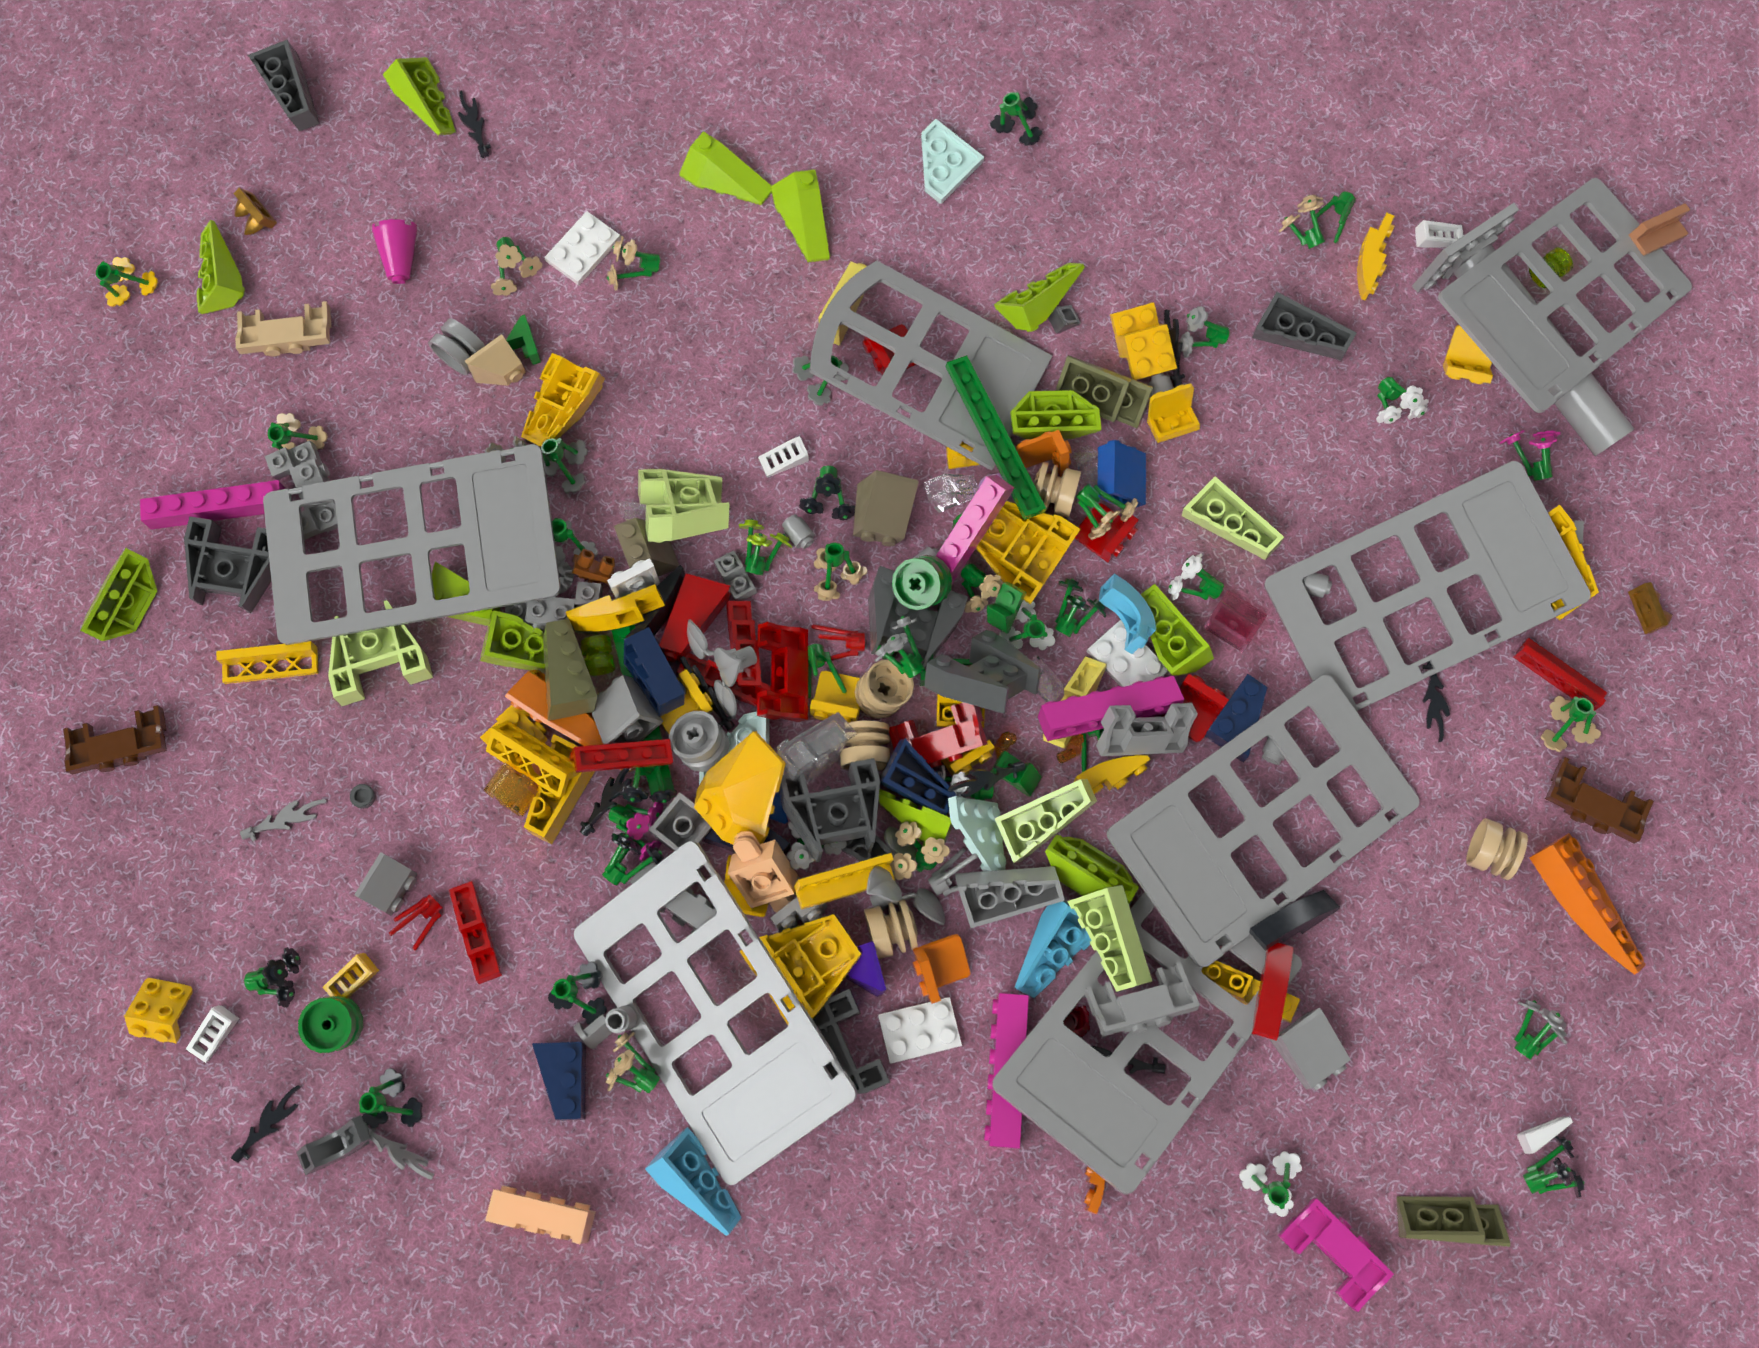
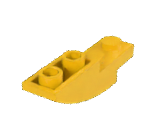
(1372, 257)
(614, 614)
(1114, 772)
(1244, 986)

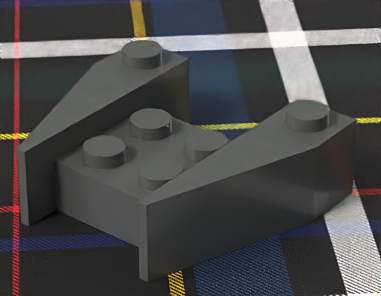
(224, 567)
(928, 631)
(992, 679)
(834, 813)
(835, 1011)

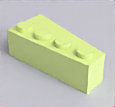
(1232, 519)
(1041, 819)
(1114, 936)

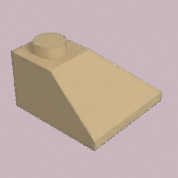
(495, 364)

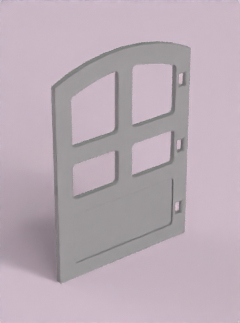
(1001, 360)

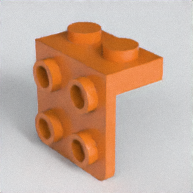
(1044, 448)
(940, 965)

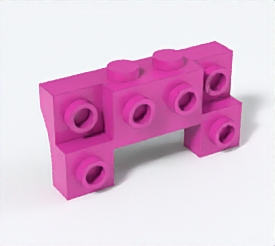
(1339, 1244)

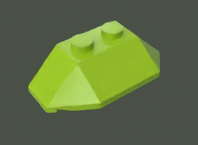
(1054, 411)
(121, 598)
(1087, 868)

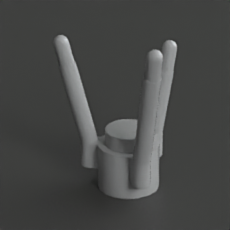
(940, 879)

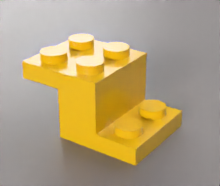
(1143, 341)

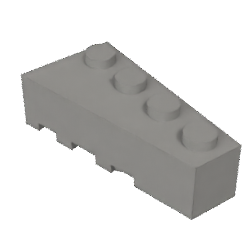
(1006, 893)
(686, 907)

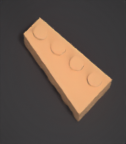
(541, 1215)

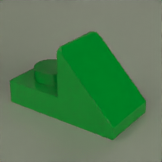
(522, 337)
(1005, 609)
(1026, 780)

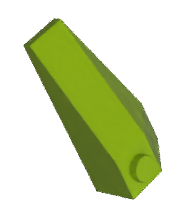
(416, 85)
(717, 168)
(800, 206)
(220, 275)
(1037, 303)
(1175, 639)
(513, 643)
(929, 821)

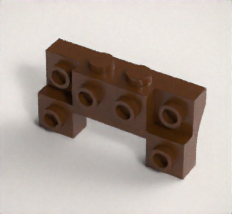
(115, 748)
(1595, 807)

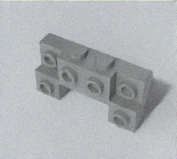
(306, 469)
(540, 612)
(1148, 735)
(1143, 1008)

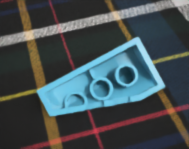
(1052, 947)
(688, 1177)

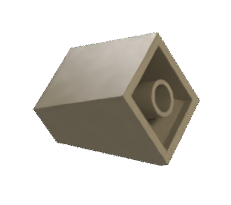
(883, 507)
(636, 547)

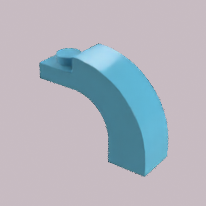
(1131, 609)

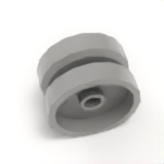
(455, 345)
(698, 740)

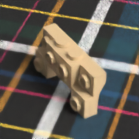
(283, 334)

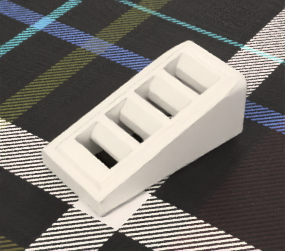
(1425, 234)
(795, 460)
(229, 1022)
(1538, 1136)

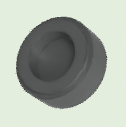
(362, 796)

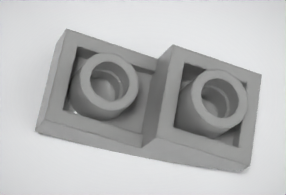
(734, 575)

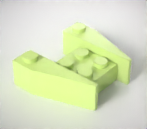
(689, 501)
(372, 650)

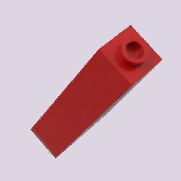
(699, 601)

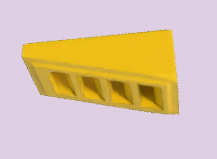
(365, 963)

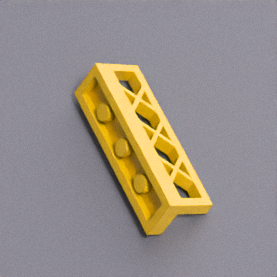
(264, 654)
(531, 751)
(838, 882)

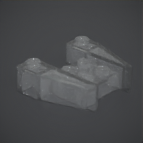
(816, 748)

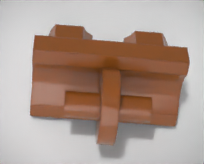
(593, 570)

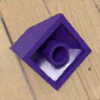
(867, 971)

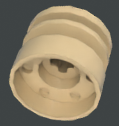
(1057, 489)
(883, 678)
(867, 744)
(1497, 849)
(891, 928)

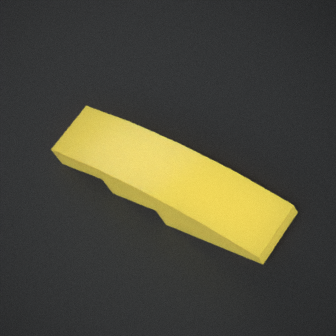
(1082, 683)

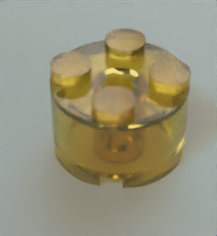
(511, 789)

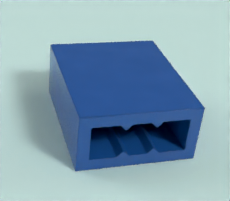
(1122, 472)

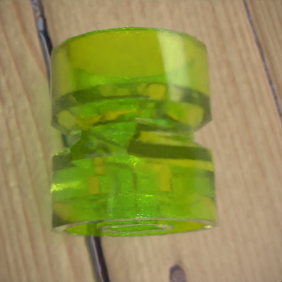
(1558, 261)
(597, 655)

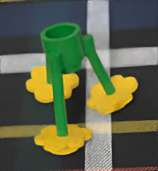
(121, 271)

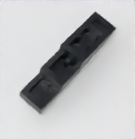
(669, 591)
(1294, 919)

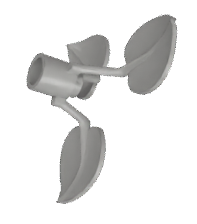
(728, 663)
(885, 889)

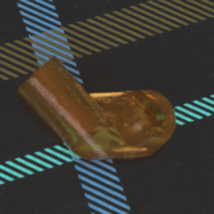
(1004, 742)
(1072, 749)

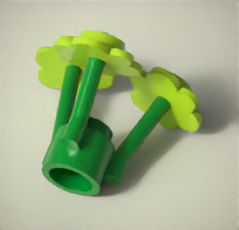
(755, 563)

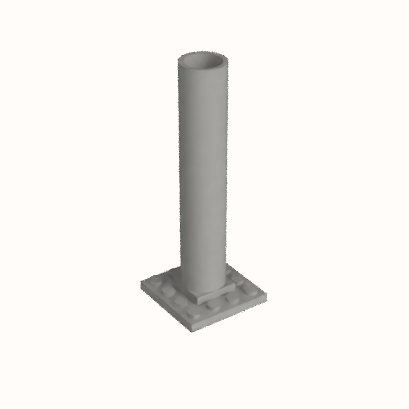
(1586, 404)

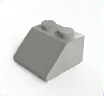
(680, 824)
(386, 884)

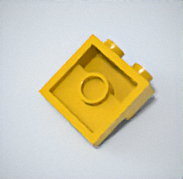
(521, 720)

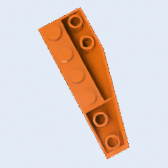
(530, 695)
(1584, 898)

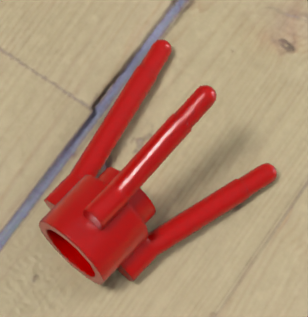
(853, 640)
(427, 908)

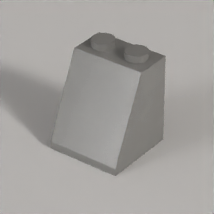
(624, 712)
(1312, 1049)

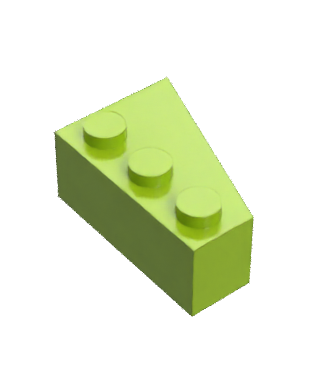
(450, 585)

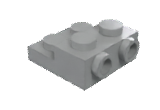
(791, 913)

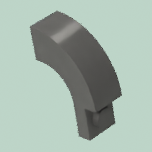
(335, 1146)

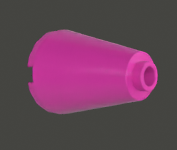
(396, 248)

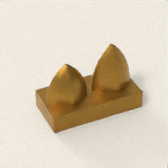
(259, 216)
(1648, 608)

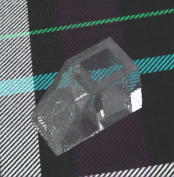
(950, 490)

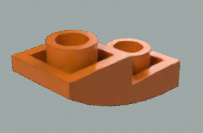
(1094, 1197)

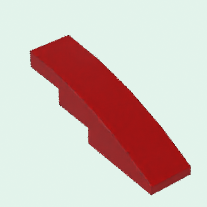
(741, 635)
(711, 673)
(475, 932)
(1272, 991)

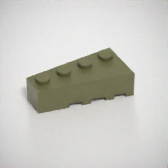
(566, 675)

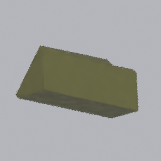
(1112, 393)
(1450, 1220)

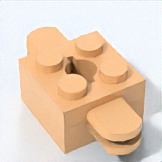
(762, 872)

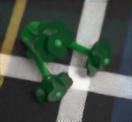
(1067, 624)

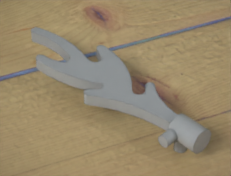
(286, 815)
(399, 1154)

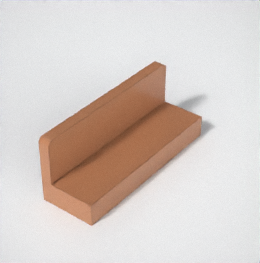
(1660, 230)

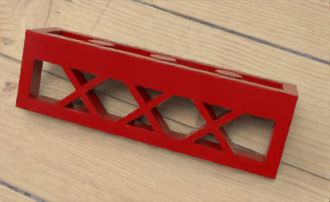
(1559, 673)
(622, 755)

